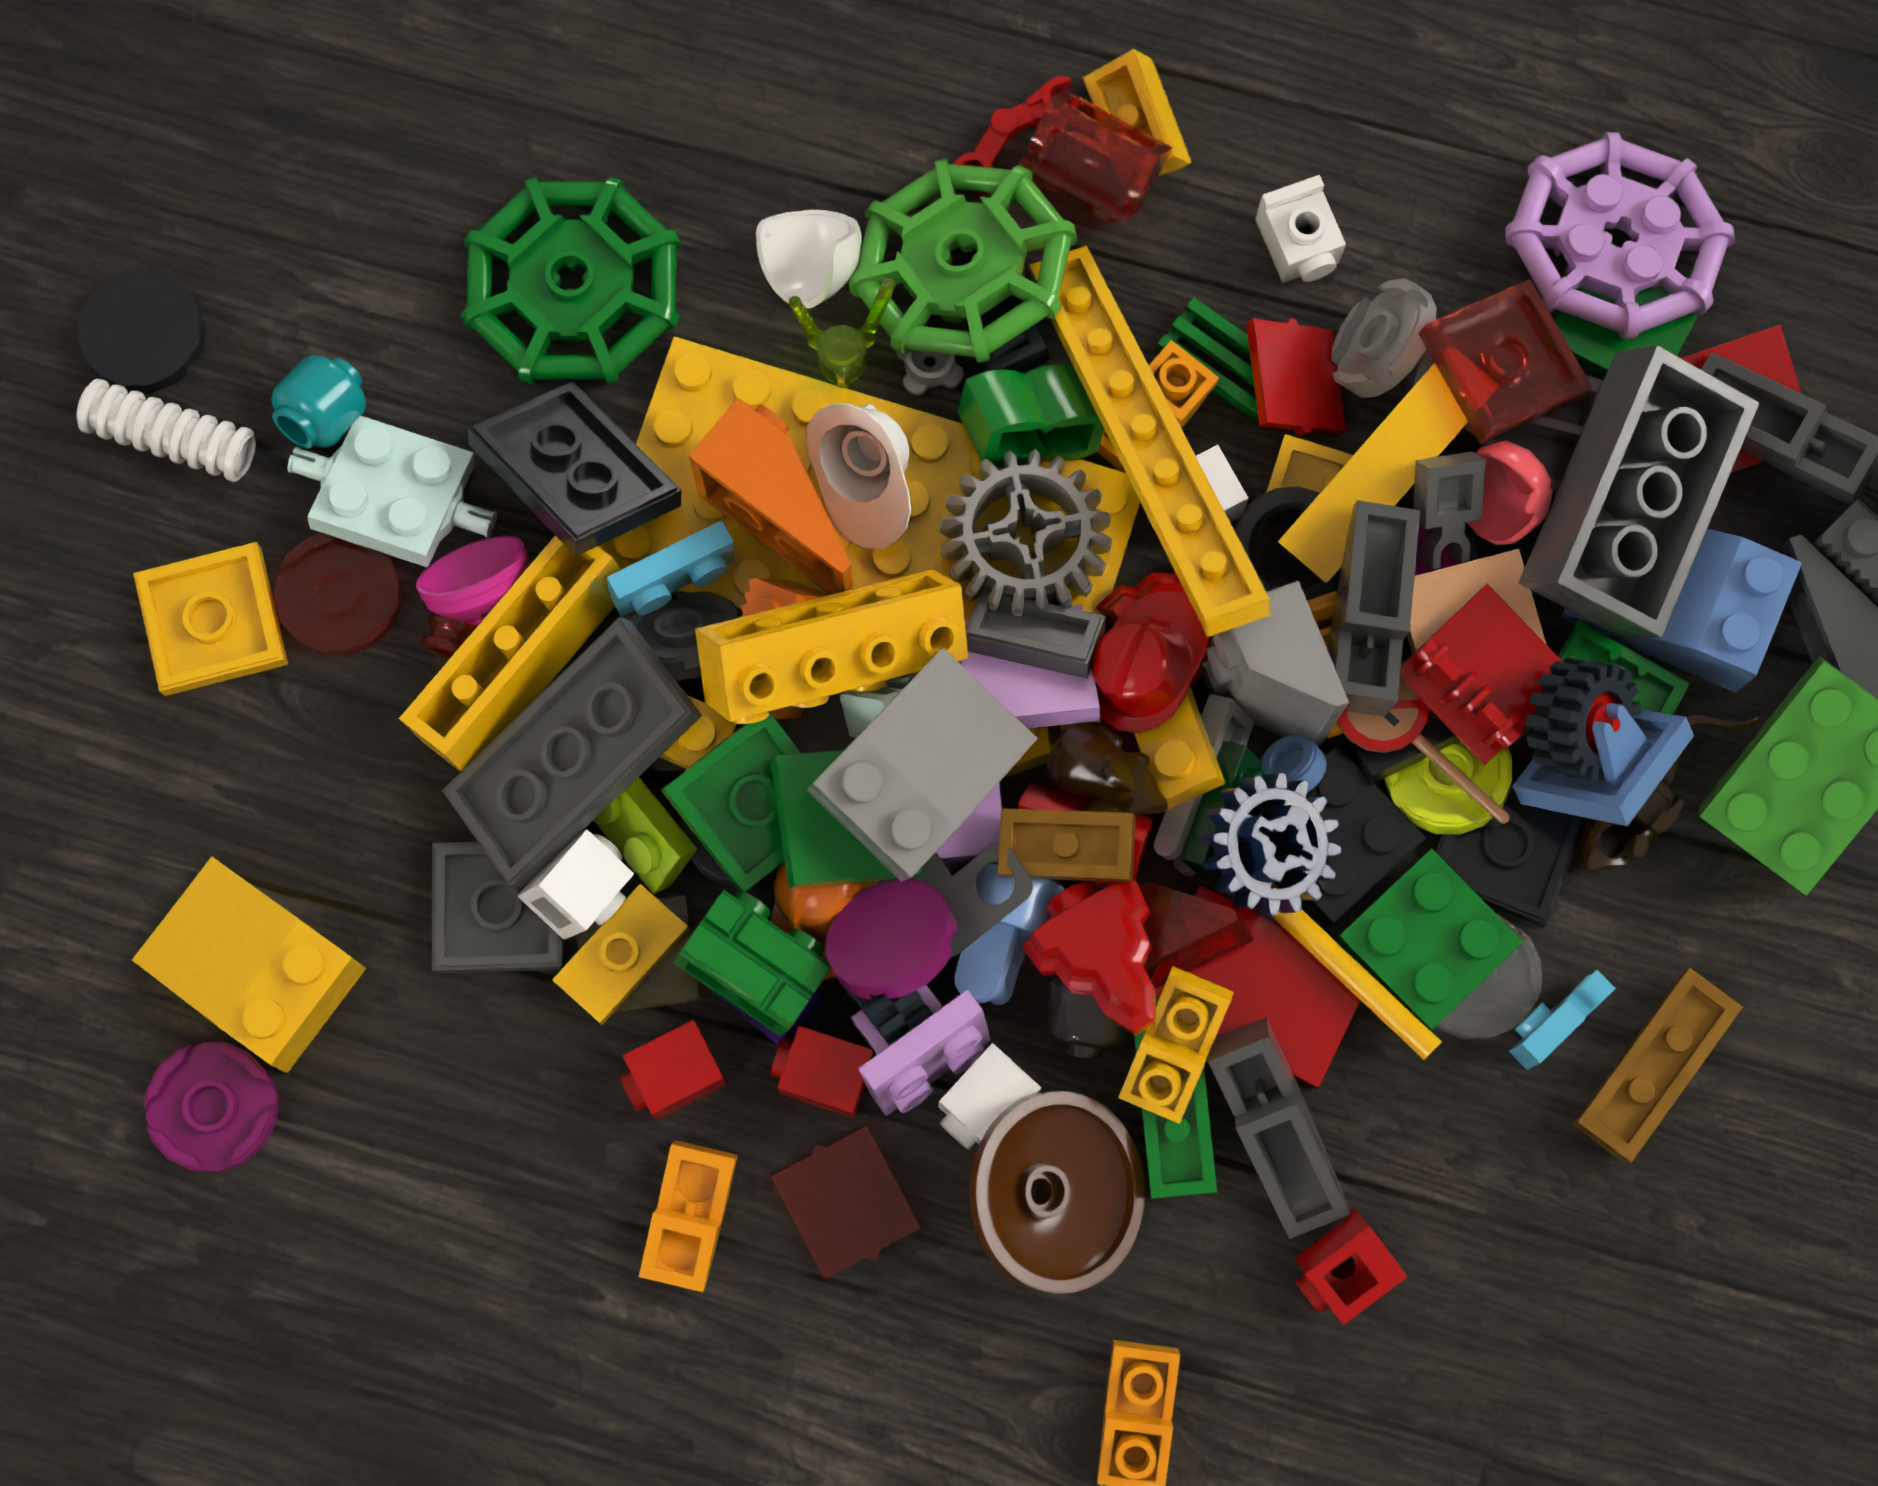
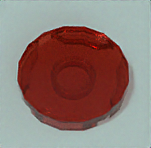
(337, 595)

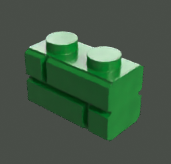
(754, 961)

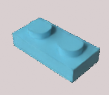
(650, 581)

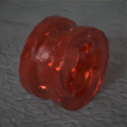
(445, 635)

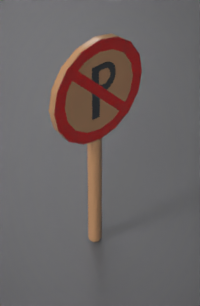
(1402, 727)

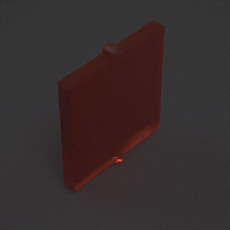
(845, 1202)

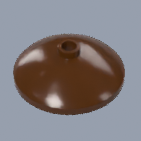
(1085, 1200)

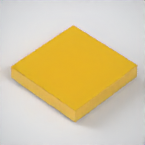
(210, 619)

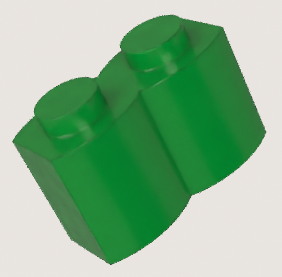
(1030, 412)

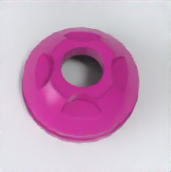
(473, 578)

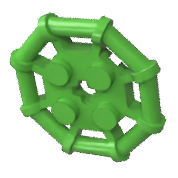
(968, 289)

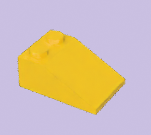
(249, 965)

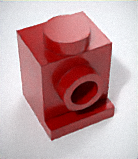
(1364, 1280)

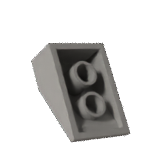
(922, 765)

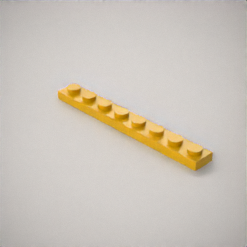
(1155, 452)

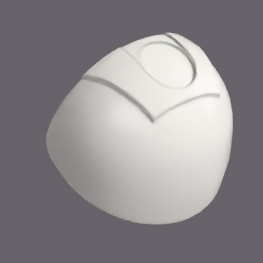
(808, 253)

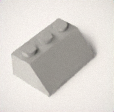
(1279, 669)

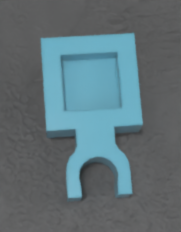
(1546, 1028)

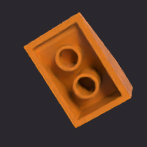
(760, 484)

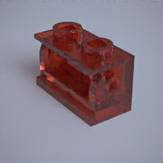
(1094, 157)

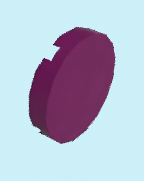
(891, 939)
(211, 1107)

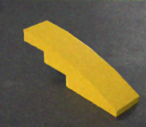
(1377, 472)

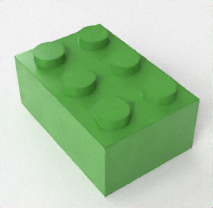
(1803, 779)

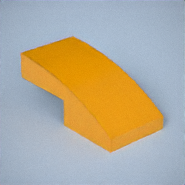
(688, 1216)

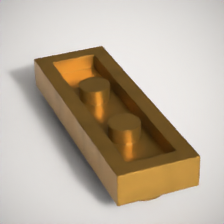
(1657, 1065)

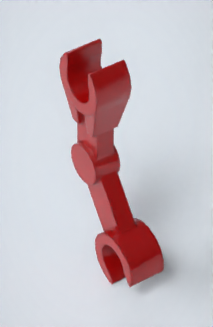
(1008, 122)

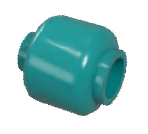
(318, 401)

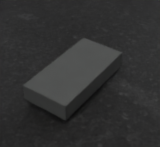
(1043, 638)

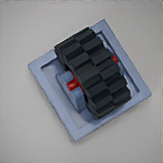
(1595, 744)

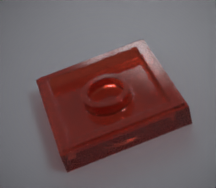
(1504, 360)

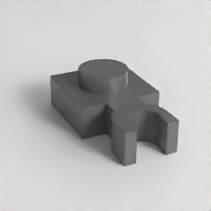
(1448, 496)

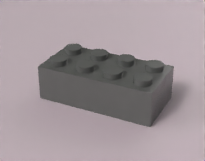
(1639, 492)

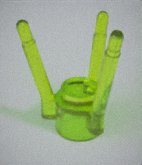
(842, 347)

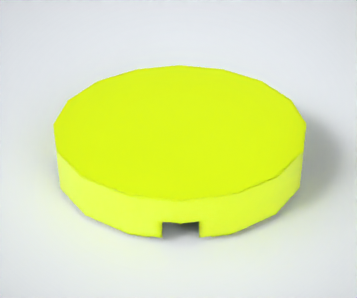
(1438, 803)

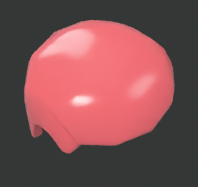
(1514, 493)

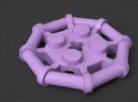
(1622, 204)

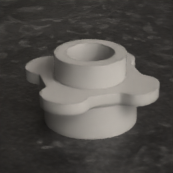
(921, 377)

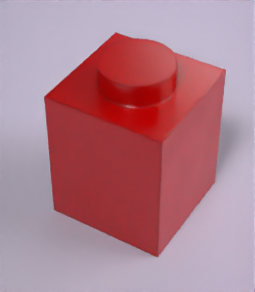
(671, 1071)
(821, 1071)

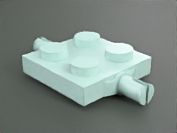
(392, 491)

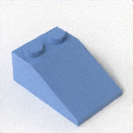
(1722, 611)

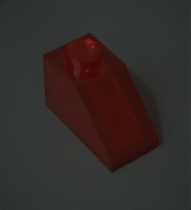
(1187, 931)

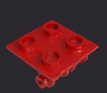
(1481, 673)

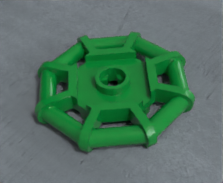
(571, 313)

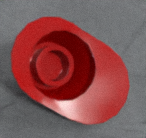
(1148, 661)

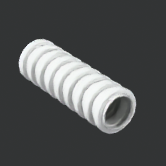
(165, 429)

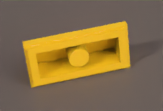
(1134, 93)

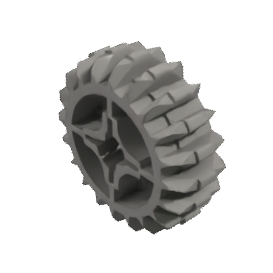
(1052, 528)

